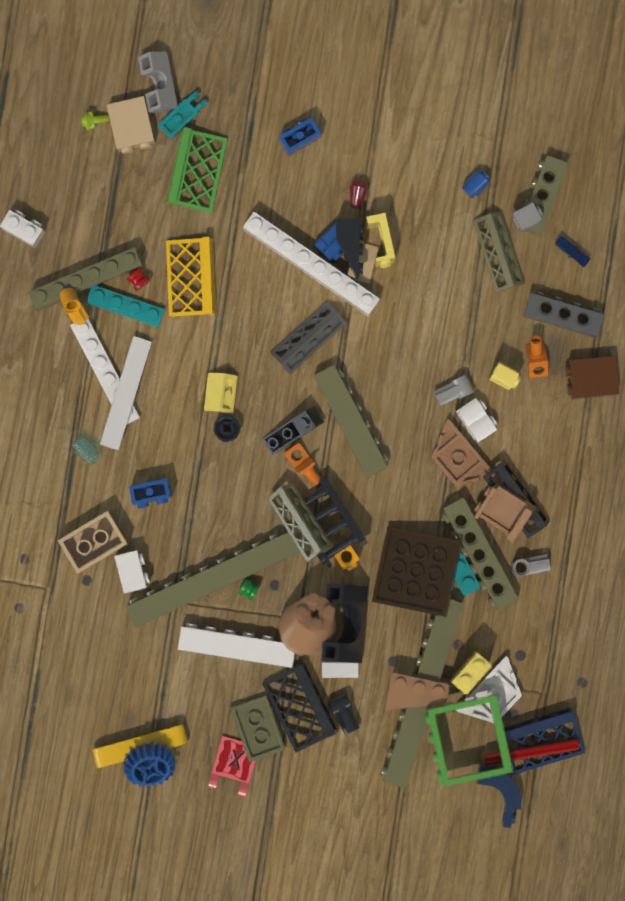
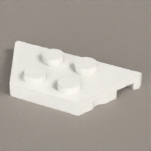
(499, 682)

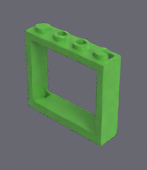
(501, 739)

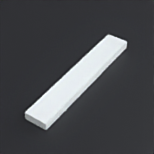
(125, 393)

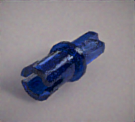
(572, 251)

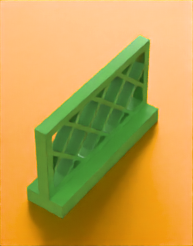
(181, 163)

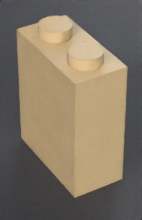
(131, 125)

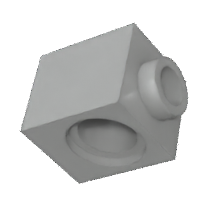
(527, 217)

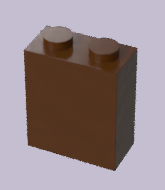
(592, 377)

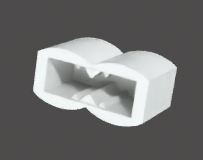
(476, 420)

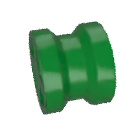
(249, 589)

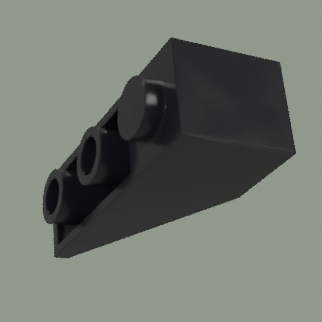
(348, 238)
(293, 430)

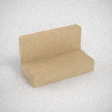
(368, 260)

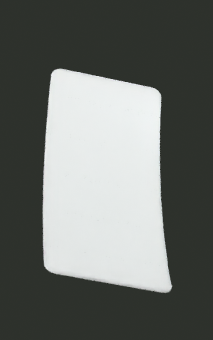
(339, 670)

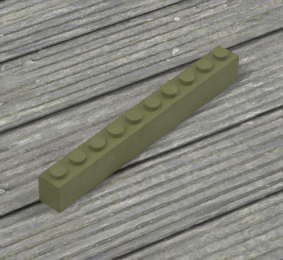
(212, 578)
(412, 719)

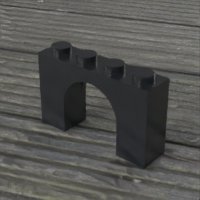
(350, 644)

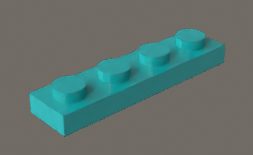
(125, 306)

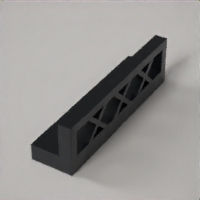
(516, 486)

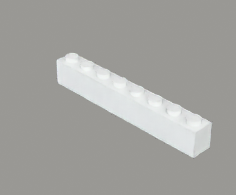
(311, 264)

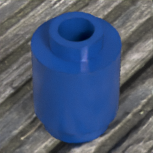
(476, 183)

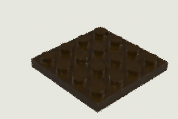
(417, 571)

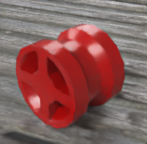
(138, 279)

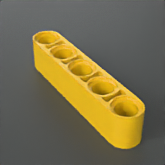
(117, 751)

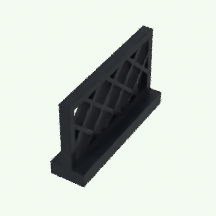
(315, 701)

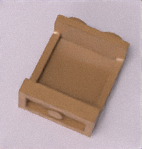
(504, 510)

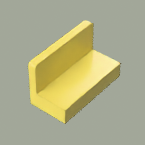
(220, 392)

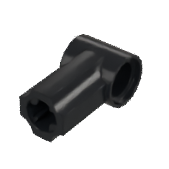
(343, 710)

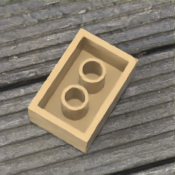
(93, 542)

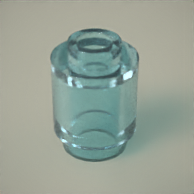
(86, 450)

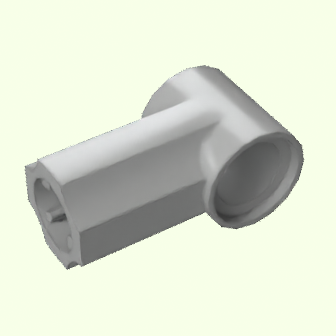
(456, 389)
(532, 565)

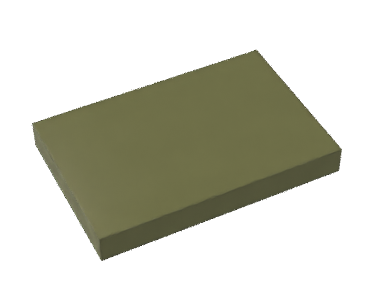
(257, 728)

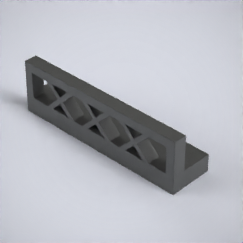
(310, 339)

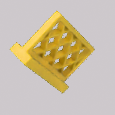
(207, 277)

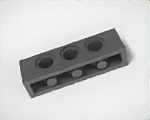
(534, 312)

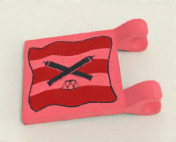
(232, 763)

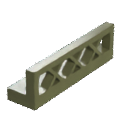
(502, 250)
(301, 519)

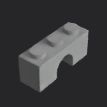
(158, 69)

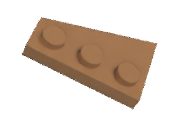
(414, 692)

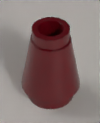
(357, 194)

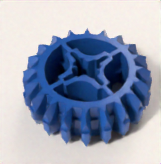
(149, 764)

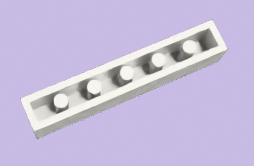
(234, 646)

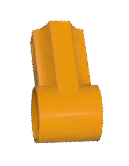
(73, 306)

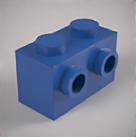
(300, 136)
(150, 492)

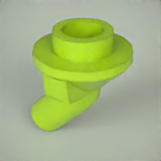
(90, 120)

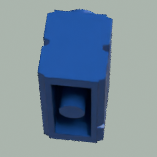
(328, 246)

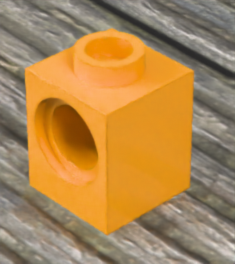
(349, 565)

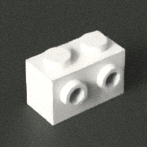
(18, 226)
(131, 571)

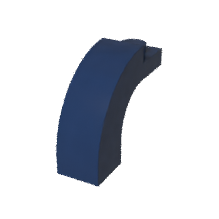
(509, 790)

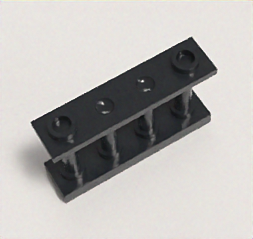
(345, 521)

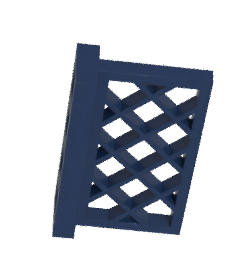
(541, 724)

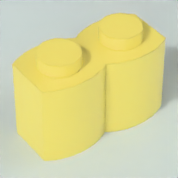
(505, 376)

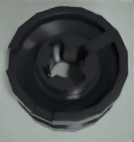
(226, 436)

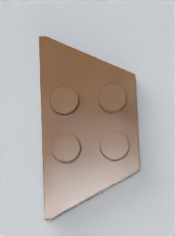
(458, 458)

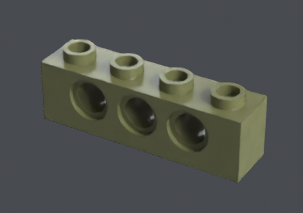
(557, 170)

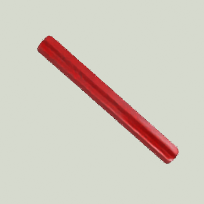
(534, 751)

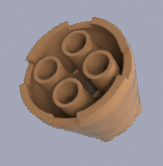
(304, 633)

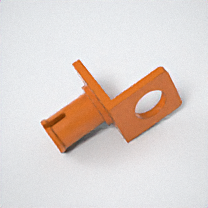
(537, 357)
(304, 464)

